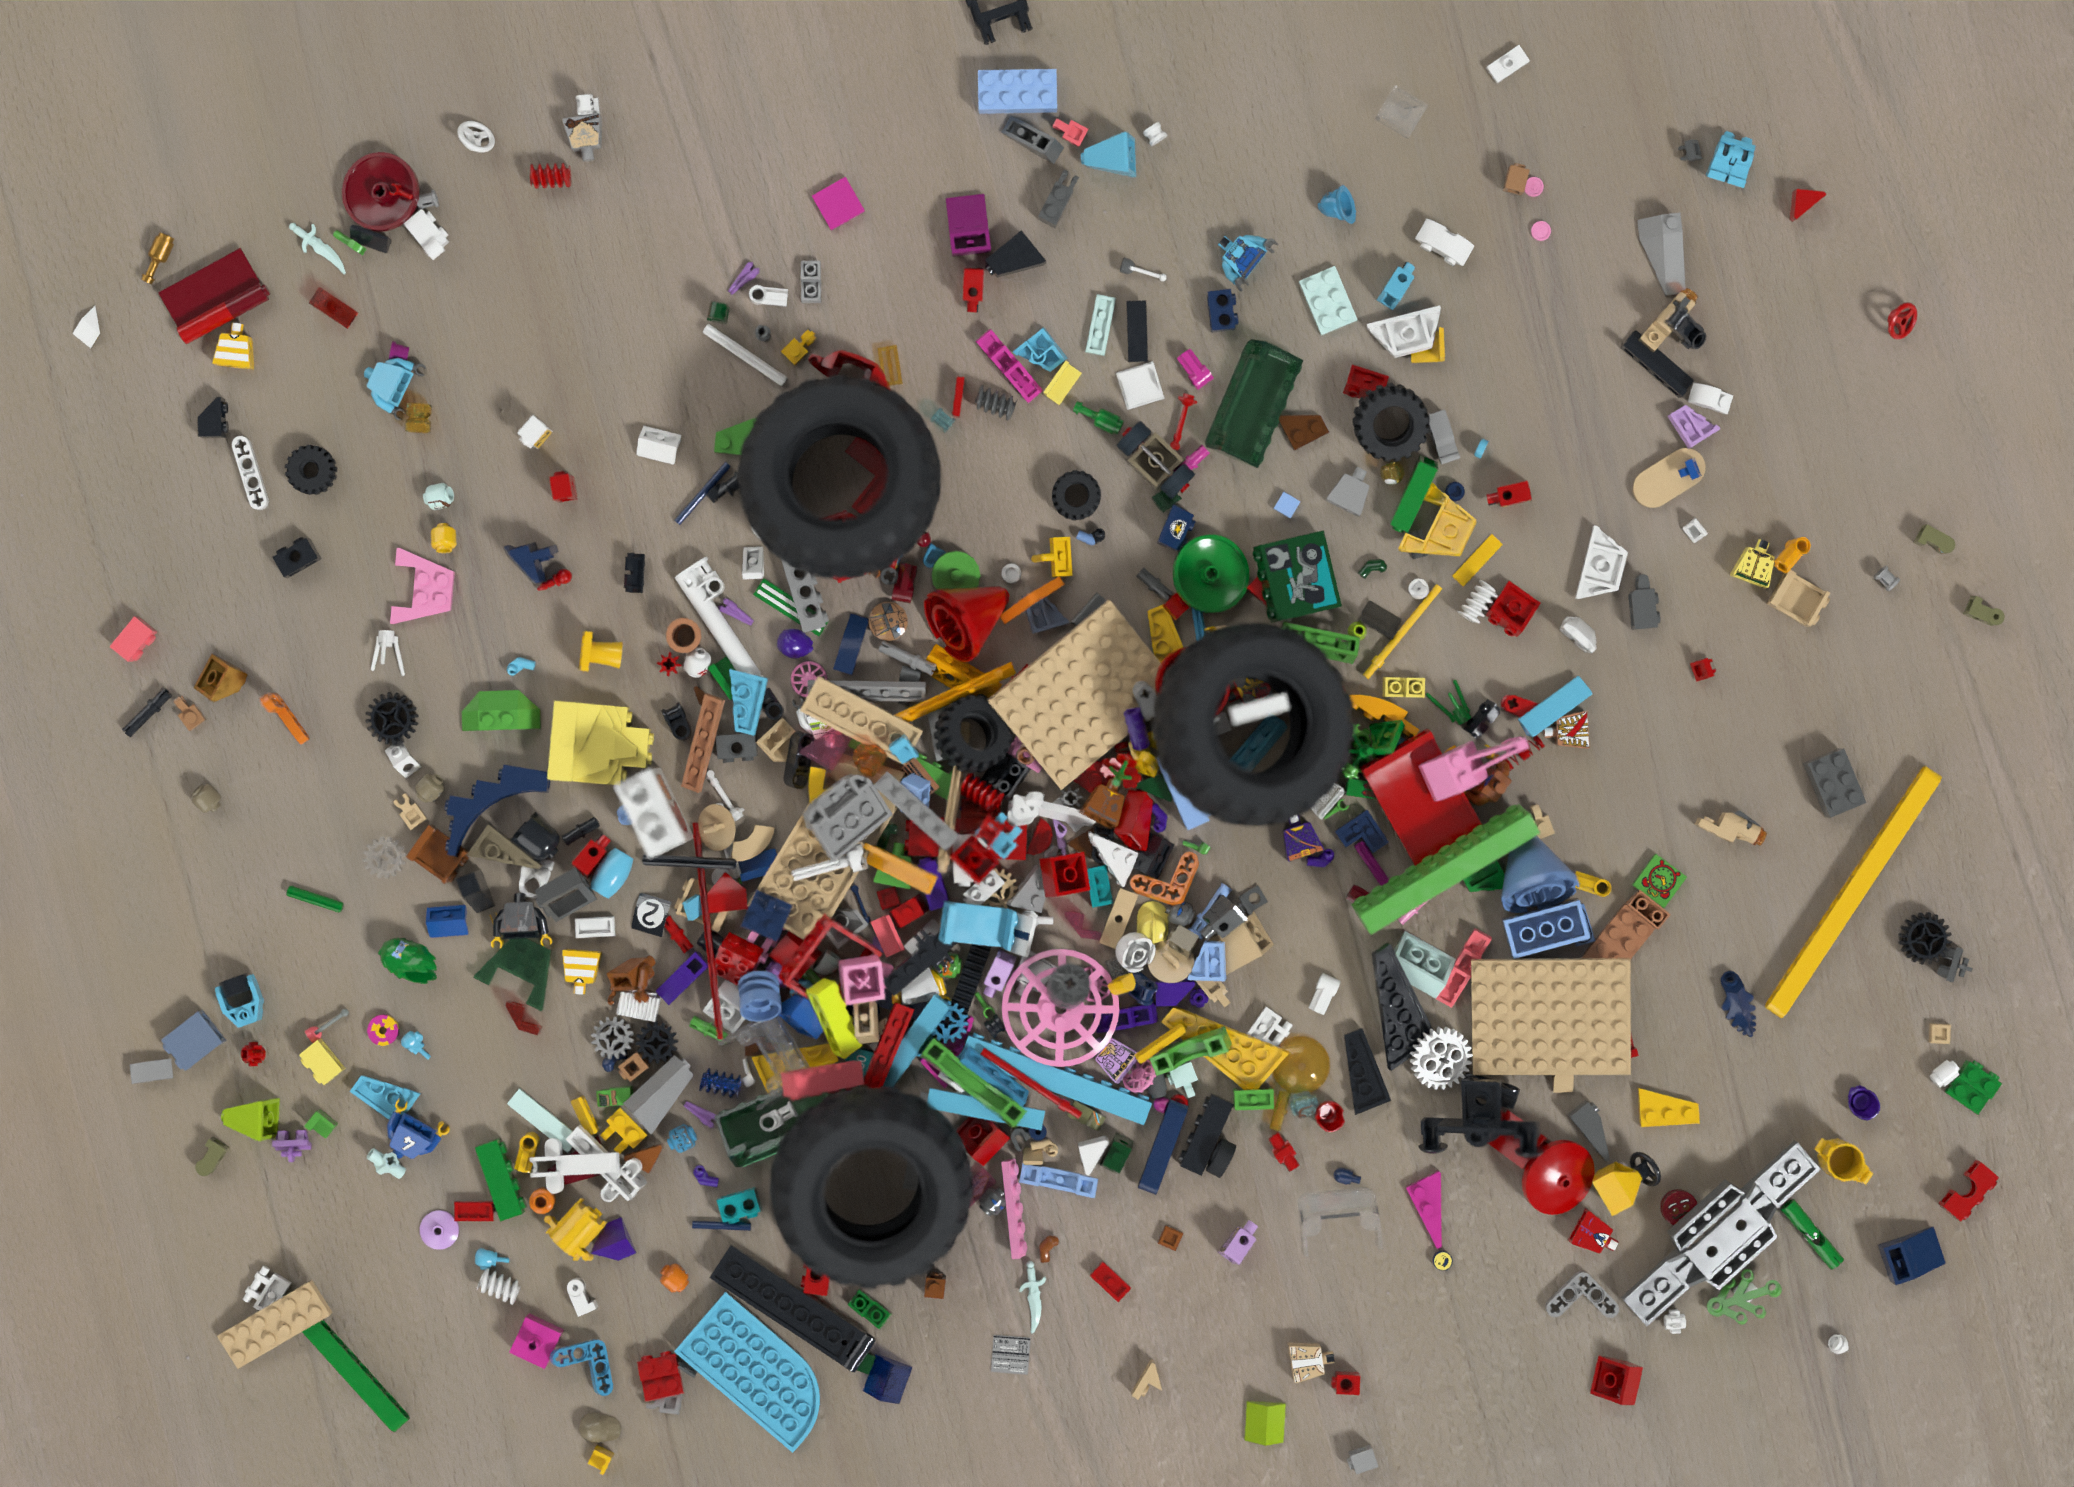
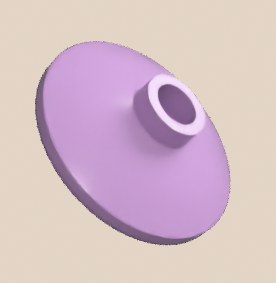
(448, 1227)

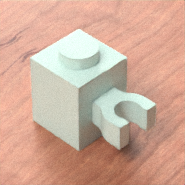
(1183, 1076)

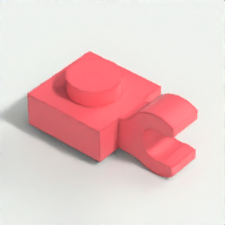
(1073, 132)

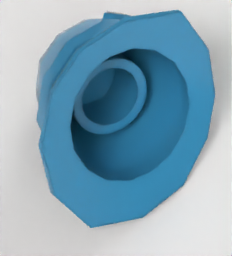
(1338, 205)

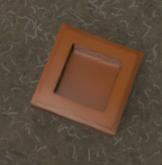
(1170, 1238)

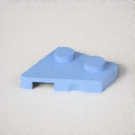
(1210, 963)

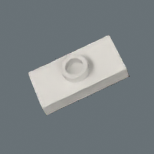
(1507, 64)

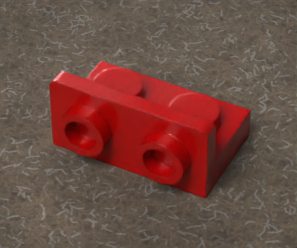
(1362, 380)

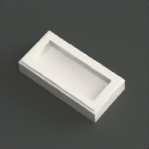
(595, 927)

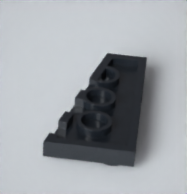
(1365, 1078)

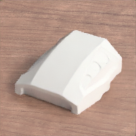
(1581, 632)

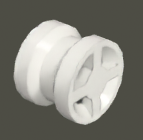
(1155, 133)

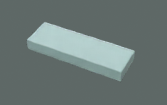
(1100, 325)

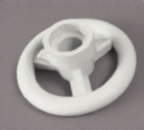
(474, 138)

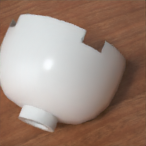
(1134, 951)

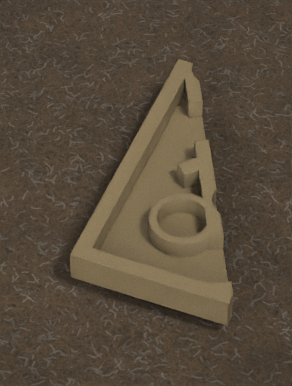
(497, 847)

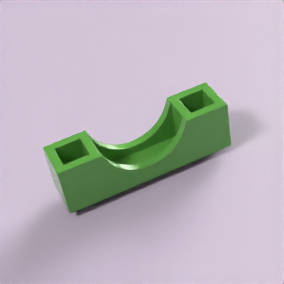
(1205, 1044)

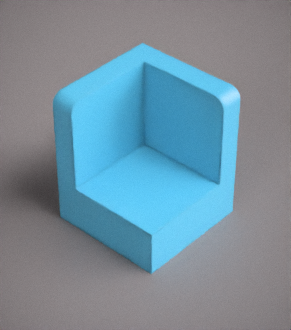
(903, 749)

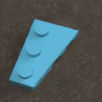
(748, 697)
(383, 1095)

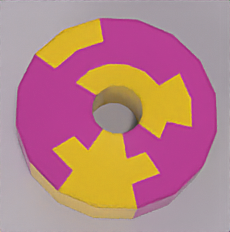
(391, 1026)

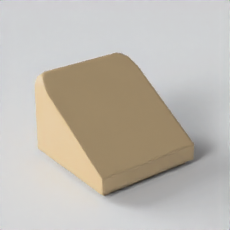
(1562, 1083)
(1032, 1157)

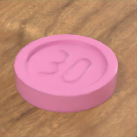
(1534, 187)
(1540, 231)

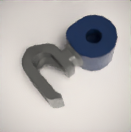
(1033, 1133)

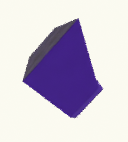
(614, 1241)

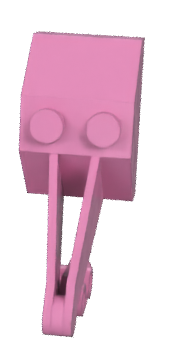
(1463, 767)

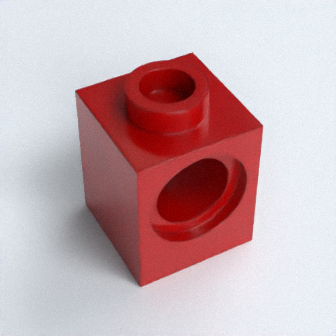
(1352, 1389)

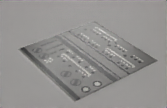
(1010, 1354)

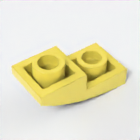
(1403, 687)

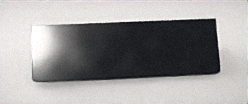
(1658, 365)

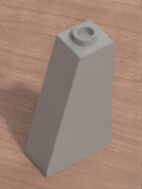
(659, 1093)

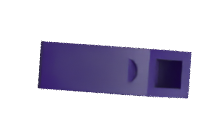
(682, 977)

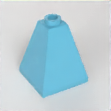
(1112, 155)

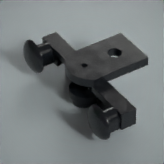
(1481, 1122)

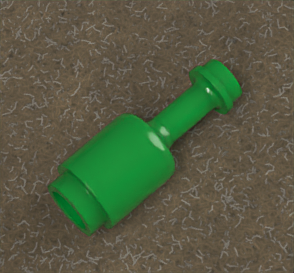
(1102, 419)

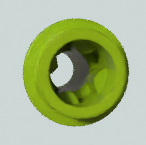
(1352, 630)

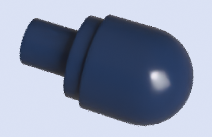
(1346, 1176)

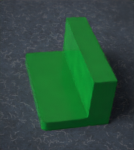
(722, 675)

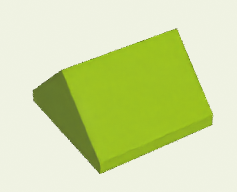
(1265, 1422)

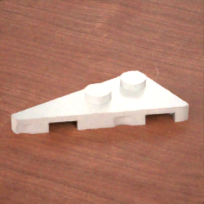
(1117, 858)

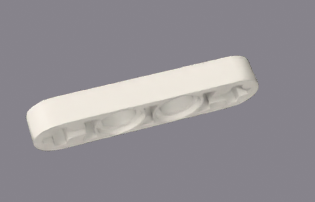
(246, 474)

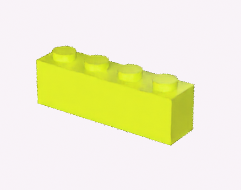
(833, 1017)

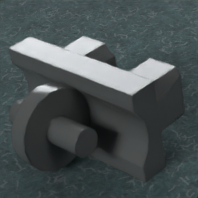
(1950, 972)

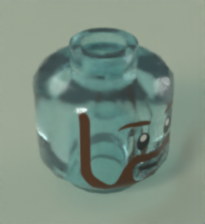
(1303, 1104)

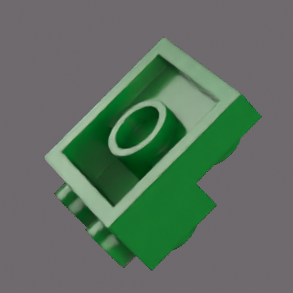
(1973, 1086)

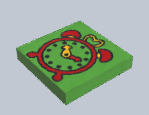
(1659, 880)

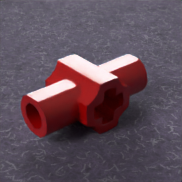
(1283, 1151)

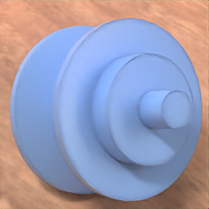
(623, 816)

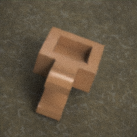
(190, 715)

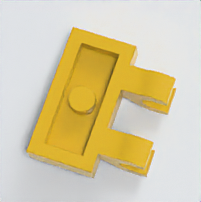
(626, 1128)

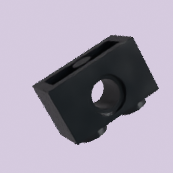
(308, 556)

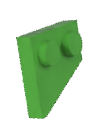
(731, 439)

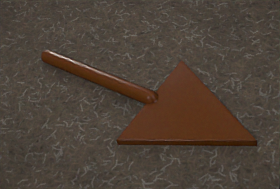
(1082, 843)

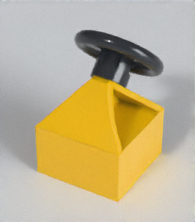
(1620, 1183)

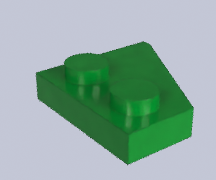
(1386, 736)

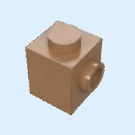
(1516, 179)

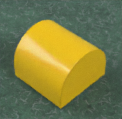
(1122, 984)

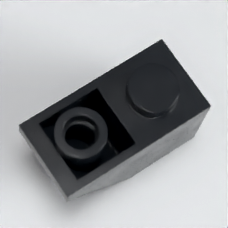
(213, 421)

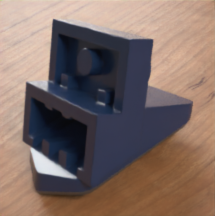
(529, 559)

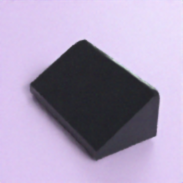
(370, 239)

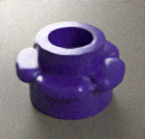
(1198, 1003)

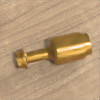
(159, 253)

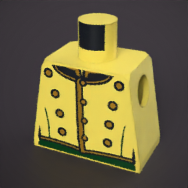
(1755, 565)

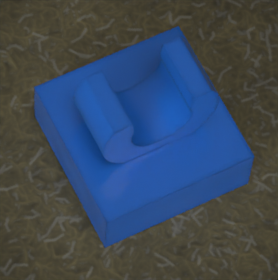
(1691, 468)

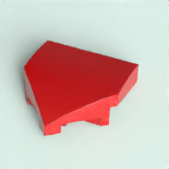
(727, 895)

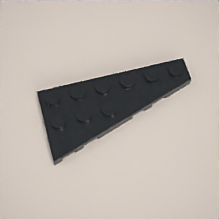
(1399, 1008)

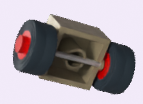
(1155, 460)

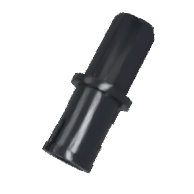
(580, 831)

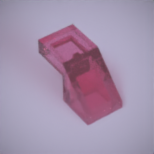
(1076, 920)

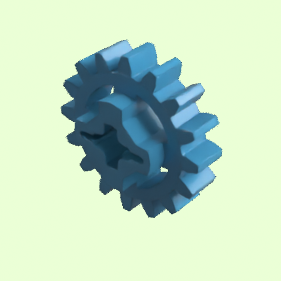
(959, 1023)

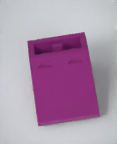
(968, 225)

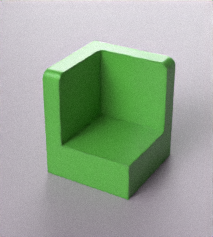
(321, 1123)

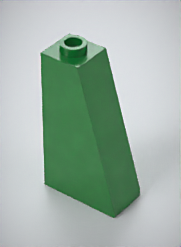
(1414, 494)

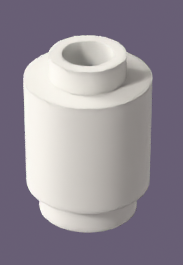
(1944, 1073)

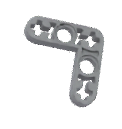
(1578, 1290)

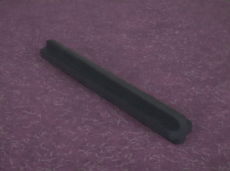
(692, 862)

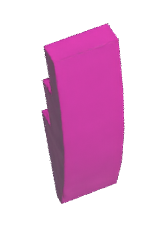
(1009, 365)

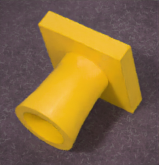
(599, 652)

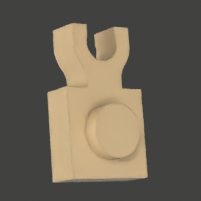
(411, 814)

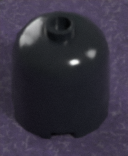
(536, 838)

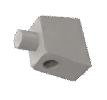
(1350, 492)

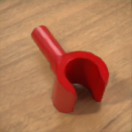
(399, 191)

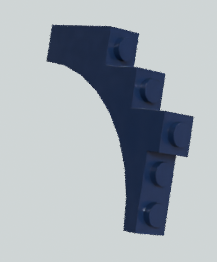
(465, 811)

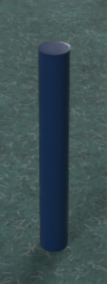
(720, 1225)

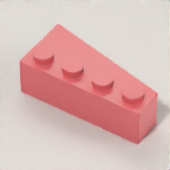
(822, 1079)

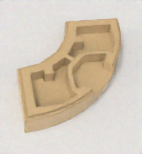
(754, 844)

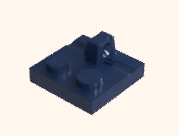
(766, 915)

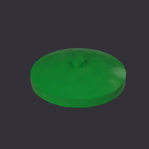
(1210, 573)

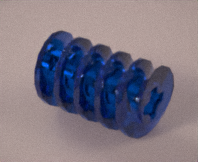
(721, 1083)

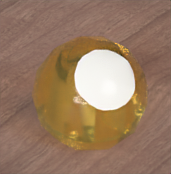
(1392, 473)

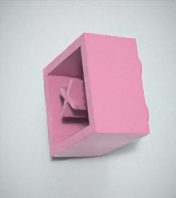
(861, 979)

